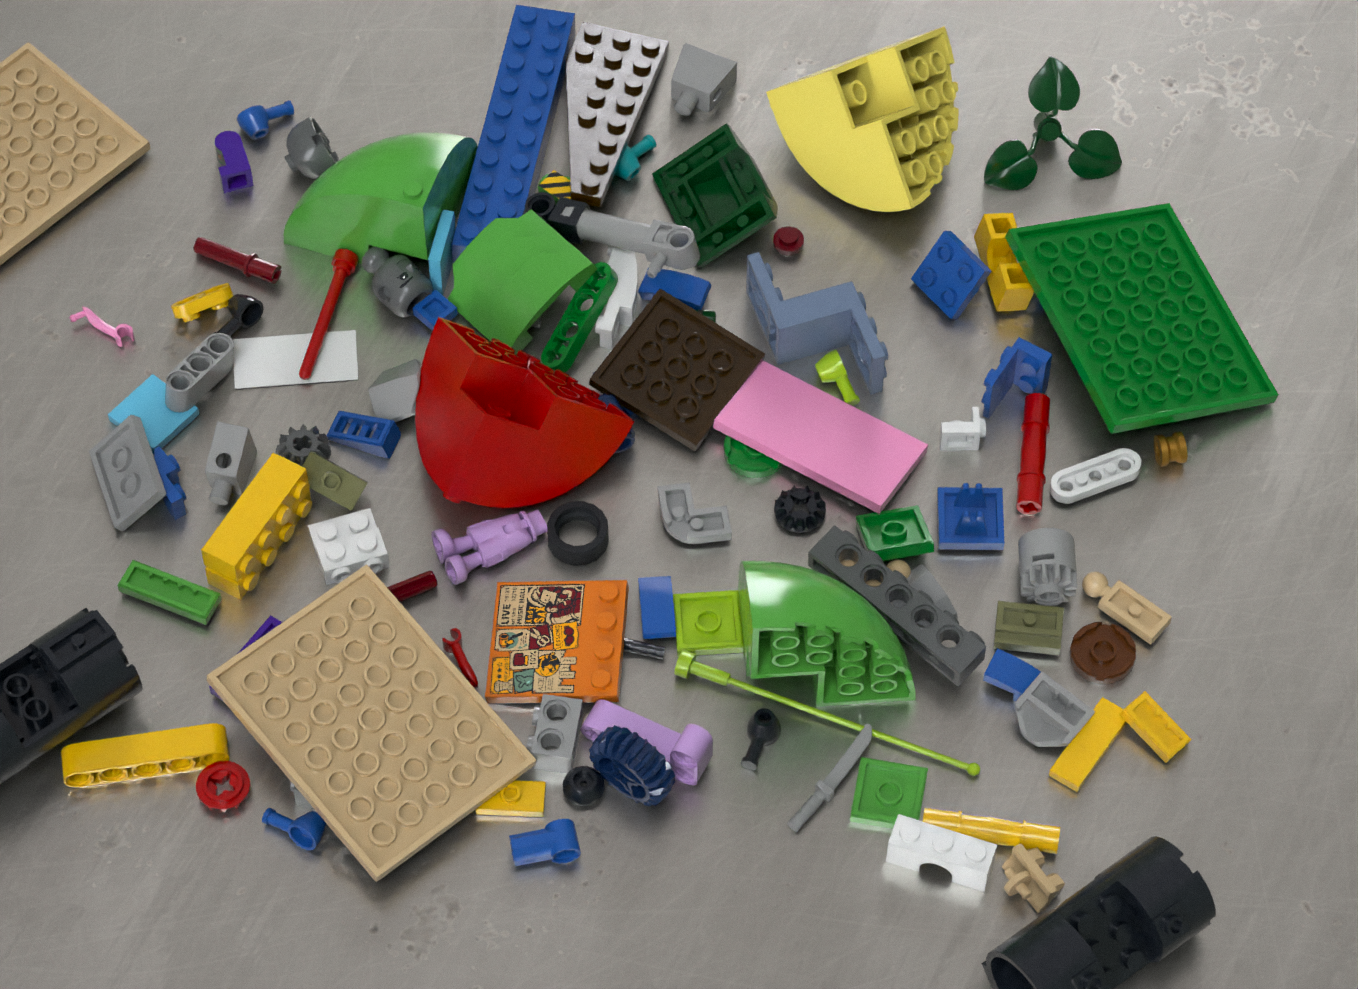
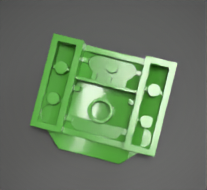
(514, 276)

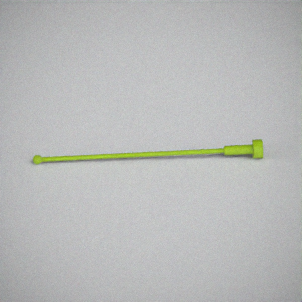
(688, 665)

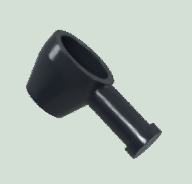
(245, 312)
(760, 736)

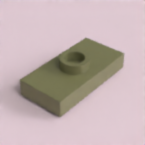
(333, 480)

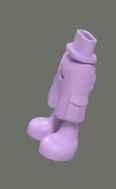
(491, 539)

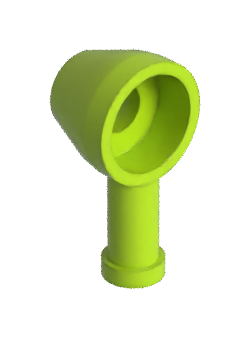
(831, 369)

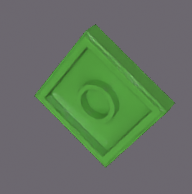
(886, 791)

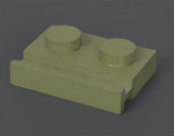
(1028, 628)

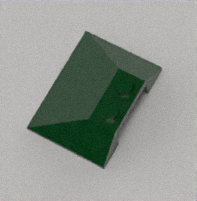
(717, 193)

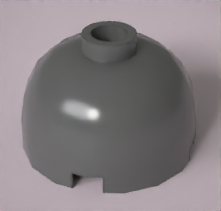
(309, 149)

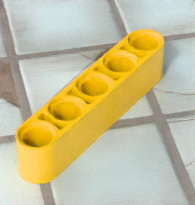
(144, 755)

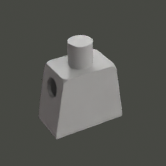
(701, 79)
(229, 461)

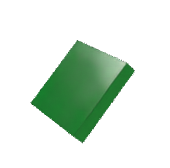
(895, 533)

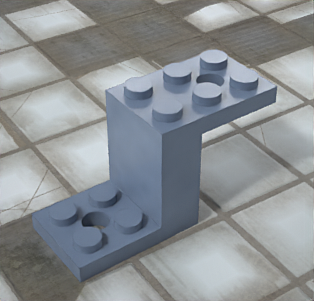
(816, 323)

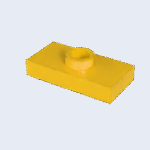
(1155, 727)
(517, 799)

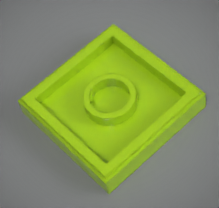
(708, 622)

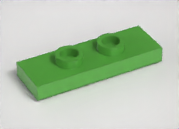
(169, 592)

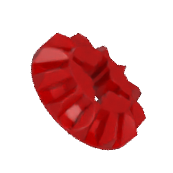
(219, 773)

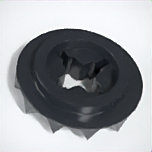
(800, 520)

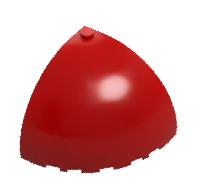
(505, 424)

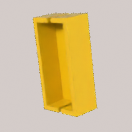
(257, 526)

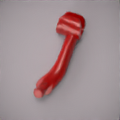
(456, 648)

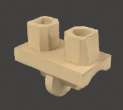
(1029, 880)

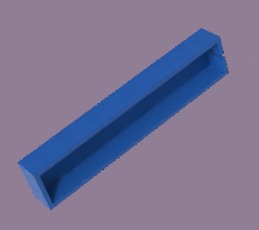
(517, 120)

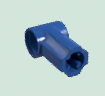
(554, 843)

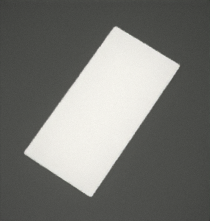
(279, 359)

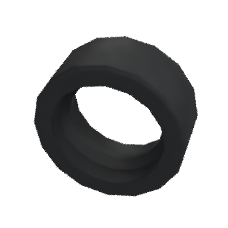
(577, 512)

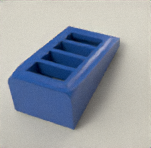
(381, 443)

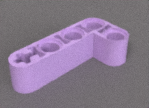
(685, 752)

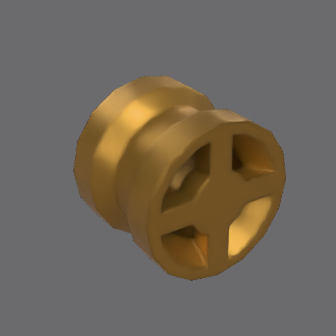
(1170, 449)

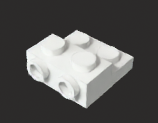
(347, 545)

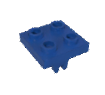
(951, 274)
(970, 518)

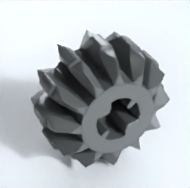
(299, 444)

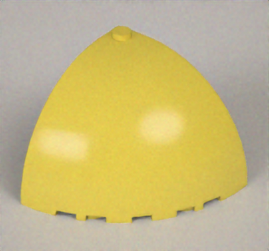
(875, 123)

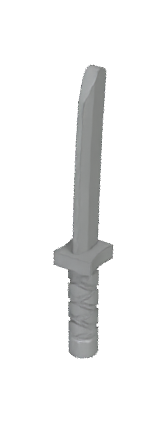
(825, 789)

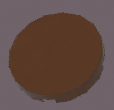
(1102, 653)

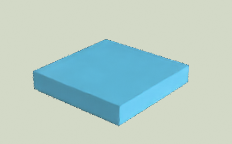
(440, 256)
(157, 419)

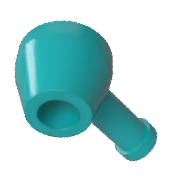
(629, 164)

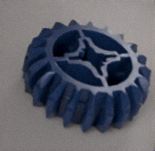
(632, 765)

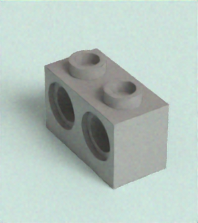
(561, 733)

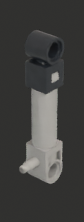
(660, 242)

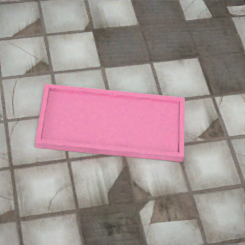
(820, 436)

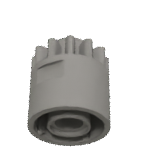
(1047, 566)

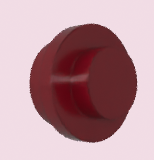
(788, 240)

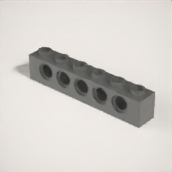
(953, 662)

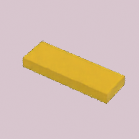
(1088, 746)

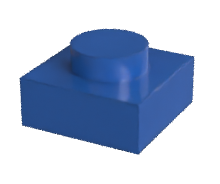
(433, 307)

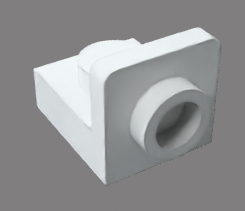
(962, 435)

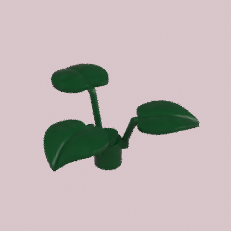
(1050, 90)

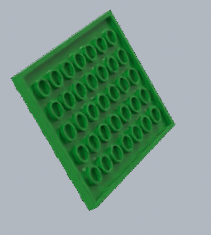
(1140, 317)

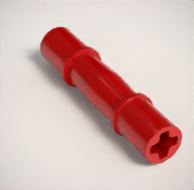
(1033, 454)

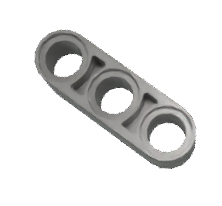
(199, 372)

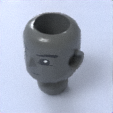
(396, 281)

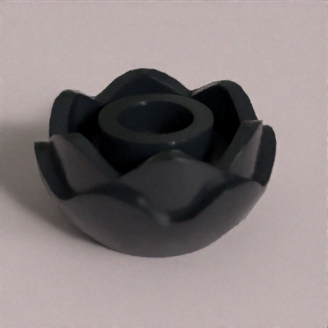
(586, 794)

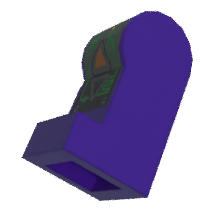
(236, 170)

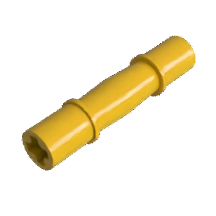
(997, 830)

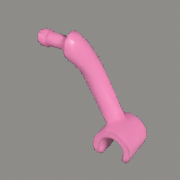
(117, 333)

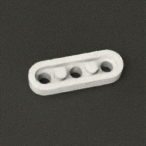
(1102, 467)

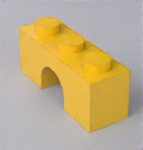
(1007, 280)

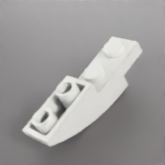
(623, 300)

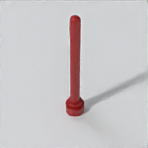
(343, 265)

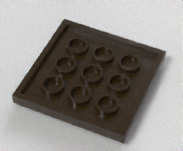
(676, 369)

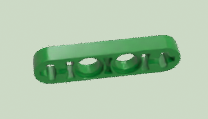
(583, 319)

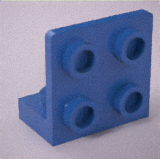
(1019, 365)

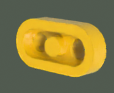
(214, 297)

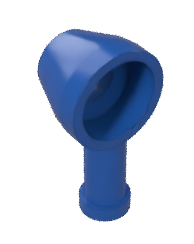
(255, 118)
(304, 830)

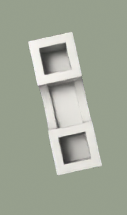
(964, 856)

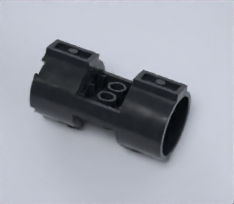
(60, 687)
(1109, 927)

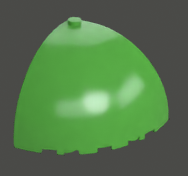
(384, 196)
(821, 628)

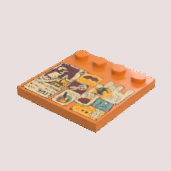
(557, 641)

